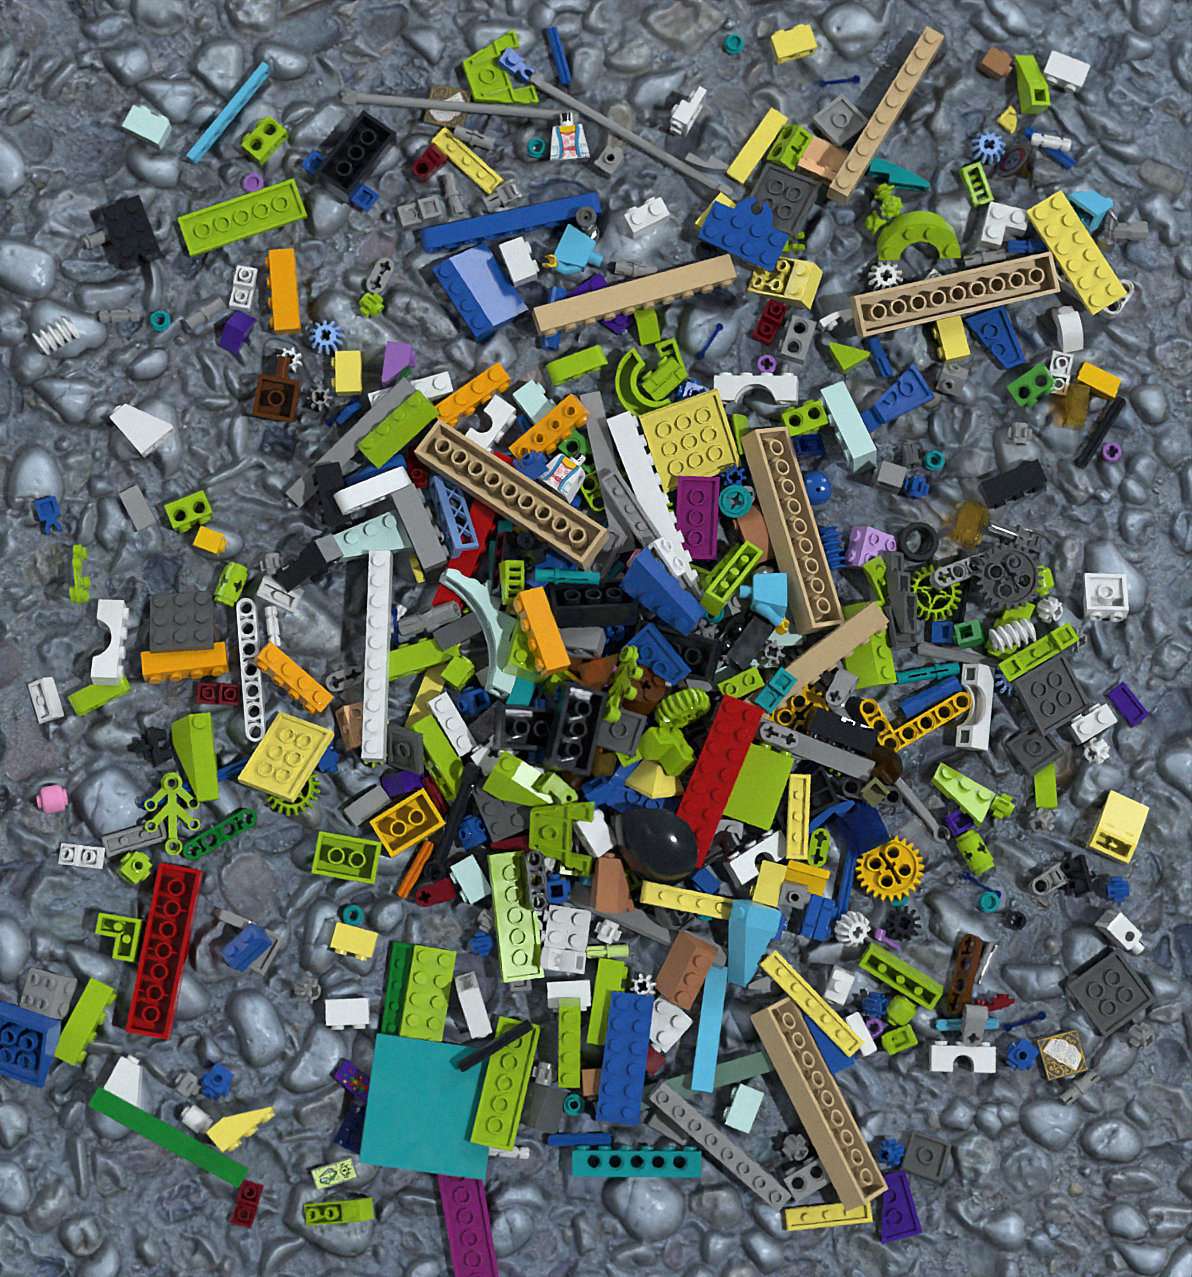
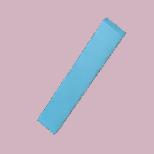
(228, 113)
(709, 1030)

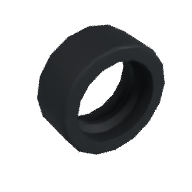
(915, 527)

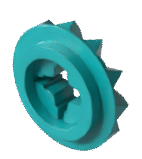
(732, 492)

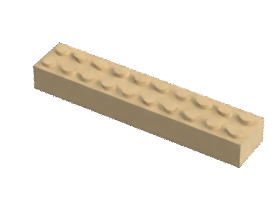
(954, 294)
(512, 494)
(792, 530)
(819, 1103)

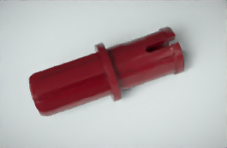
(436, 796)

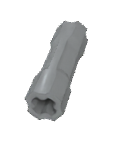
(1128, 231)

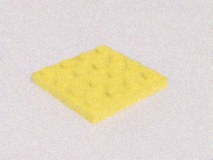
(690, 439)

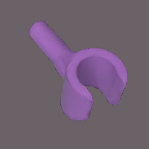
(879, 935)

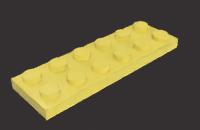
(1076, 253)

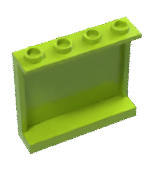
(759, 786)

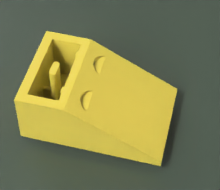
(790, 282)
(1118, 828)
(231, 1129)

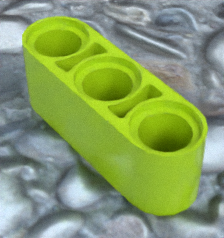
(577, 365)
(97, 696)

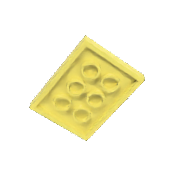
(286, 757)

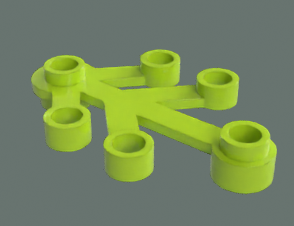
(77, 592)
(620, 681)
(172, 809)

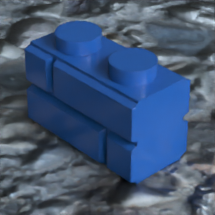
(817, 918)
(246, 947)

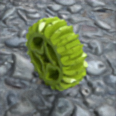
(942, 595)
(682, 708)
(305, 800)

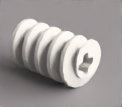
(56, 335)
(1012, 634)

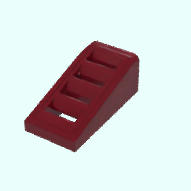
(512, 844)

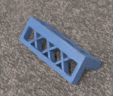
(447, 519)

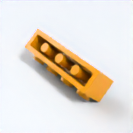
(284, 291)
(473, 394)
(552, 428)
(541, 631)
(184, 664)
(292, 678)

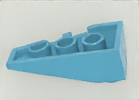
(749, 934)

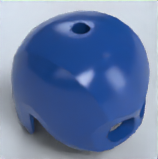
(819, 480)

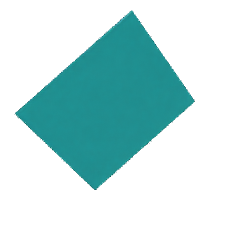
(423, 1108)

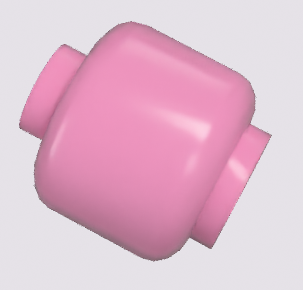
(52, 799)

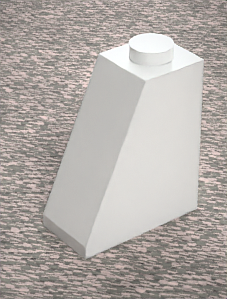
(141, 428)
(473, 1005)
(126, 1080)

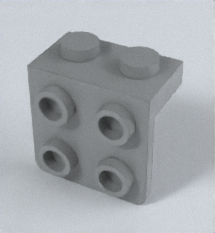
(48, 994)

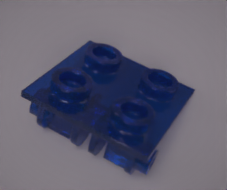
(863, 830)
(351, 1129)

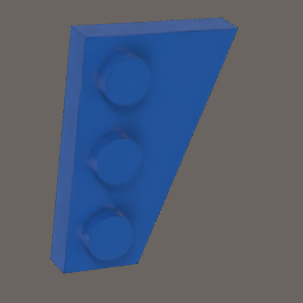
(998, 336)
(904, 396)
(659, 655)
(629, 800)

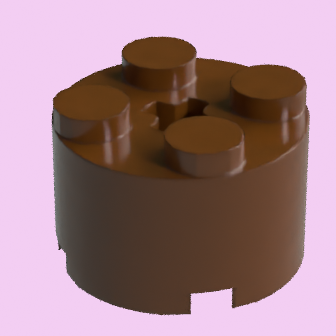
(649, 692)

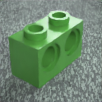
(1030, 381)
(583, 447)

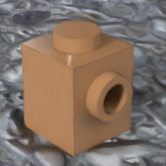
(996, 64)
(590, 1083)

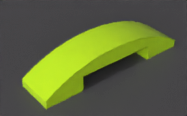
(1038, 652)

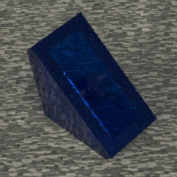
(807, 446)

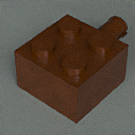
(278, 394)

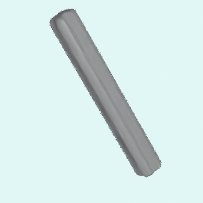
(955, 655)

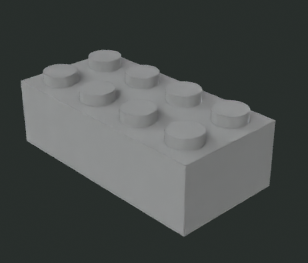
(418, 525)

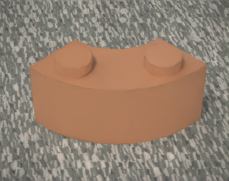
(753, 529)

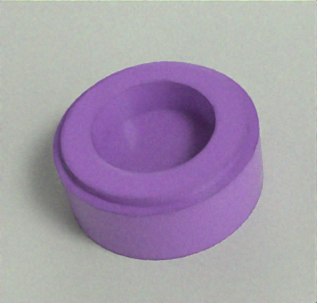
(253, 182)

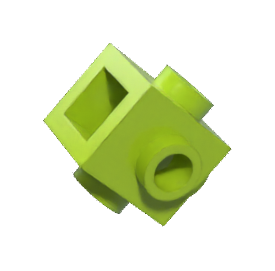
(128, 870)

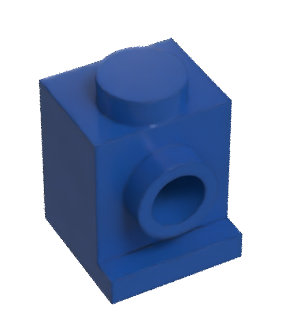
(532, 464)
(328, 760)
(599, 790)
(705, 882)

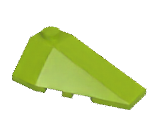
(196, 748)
(515, 782)

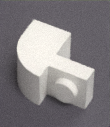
(1069, 328)
(563, 960)

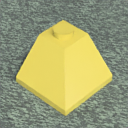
(653, 781)

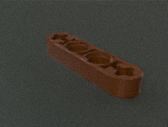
(962, 974)

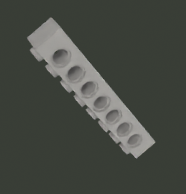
(719, 1145)

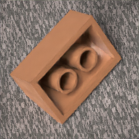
(685, 969)

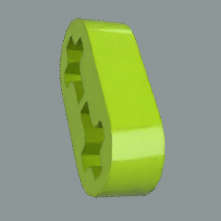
(823, 847)

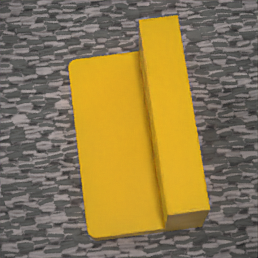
(1100, 381)
(807, 875)

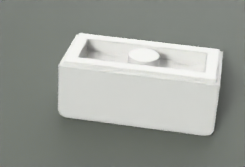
(274, 592)
(45, 700)
(857, 1024)

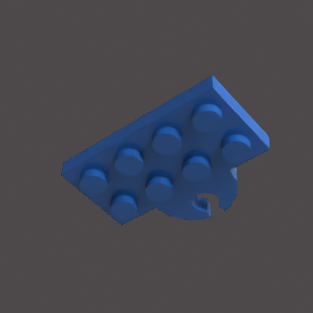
(744, 233)

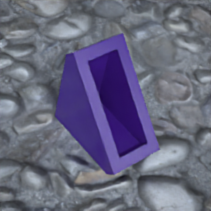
(236, 332)
(402, 783)
(958, 822)

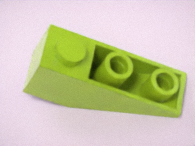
(1031, 85)
(339, 1211)

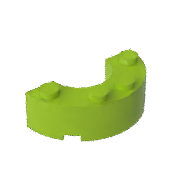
(917, 227)
(626, 388)

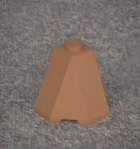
(609, 886)

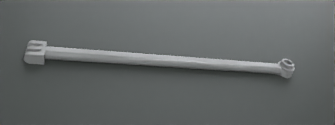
(537, 80)
(354, 97)
(907, 793)

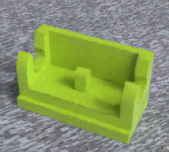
(876, 577)

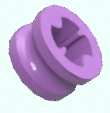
(761, 369)
(1116, 447)

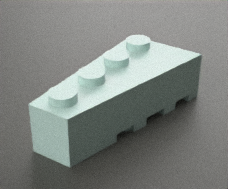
(848, 428)
(379, 533)

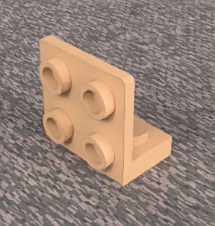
(821, 161)
(351, 725)

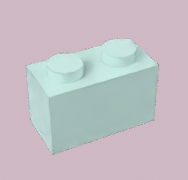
(147, 126)
(533, 401)
(471, 880)
(743, 1107)

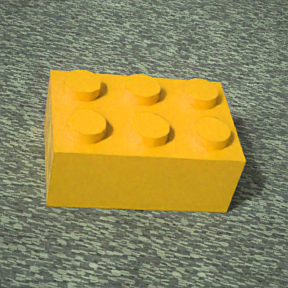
(408, 823)

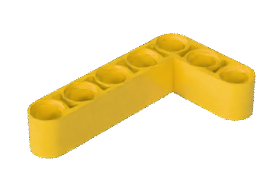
(914, 725)

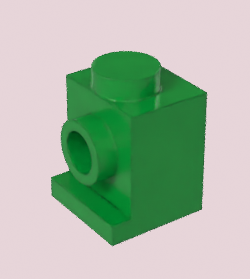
(968, 628)

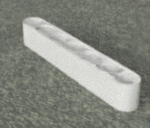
(246, 661)

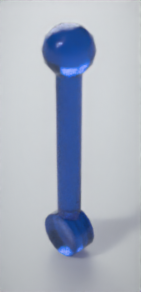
(856, 79)
(700, 355)
(329, 422)
(395, 612)
(966, 876)
(1040, 1015)

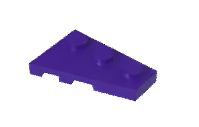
(597, 282)
(898, 1209)

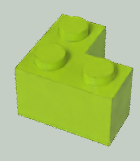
(669, 748)
(127, 933)

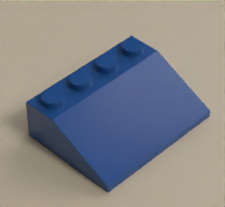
(479, 291)
(26, 1044)

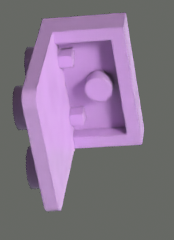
(866, 545)

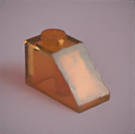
(597, 672)

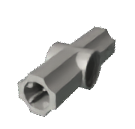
(429, 618)

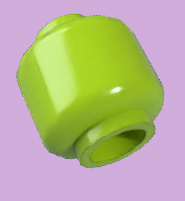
(1047, 583)
(901, 1010)

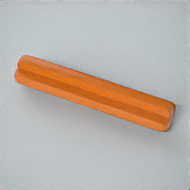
(415, 869)

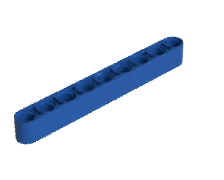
(506, 223)

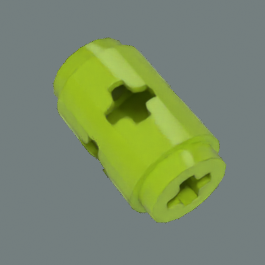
(235, 576)
(970, 843)

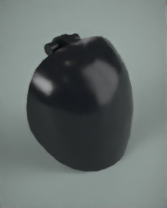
(656, 844)

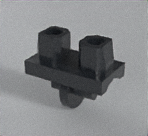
(529, 549)
(694, 731)
(157, 755)
(1080, 876)

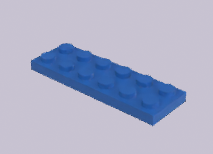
(624, 1058)

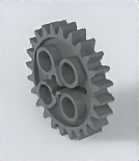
(992, 585)

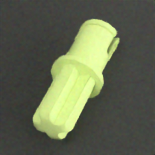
(607, 951)

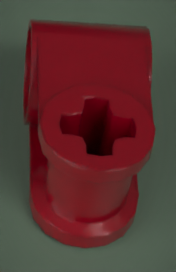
(431, 160)
(439, 891)

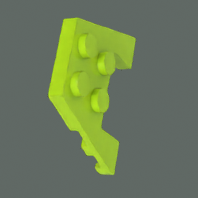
(492, 83)
(553, 833)

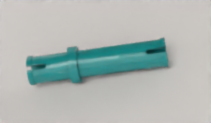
(566, 576)
(952, 669)

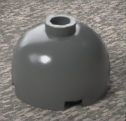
(673, 918)

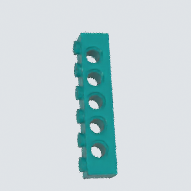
(691, 1169)

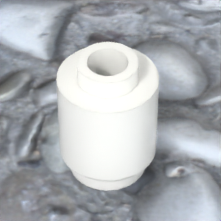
(196, 1119)

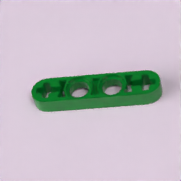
(218, 831)

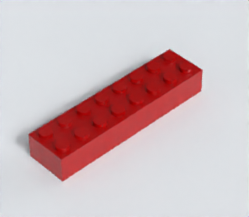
(718, 769)
(164, 951)

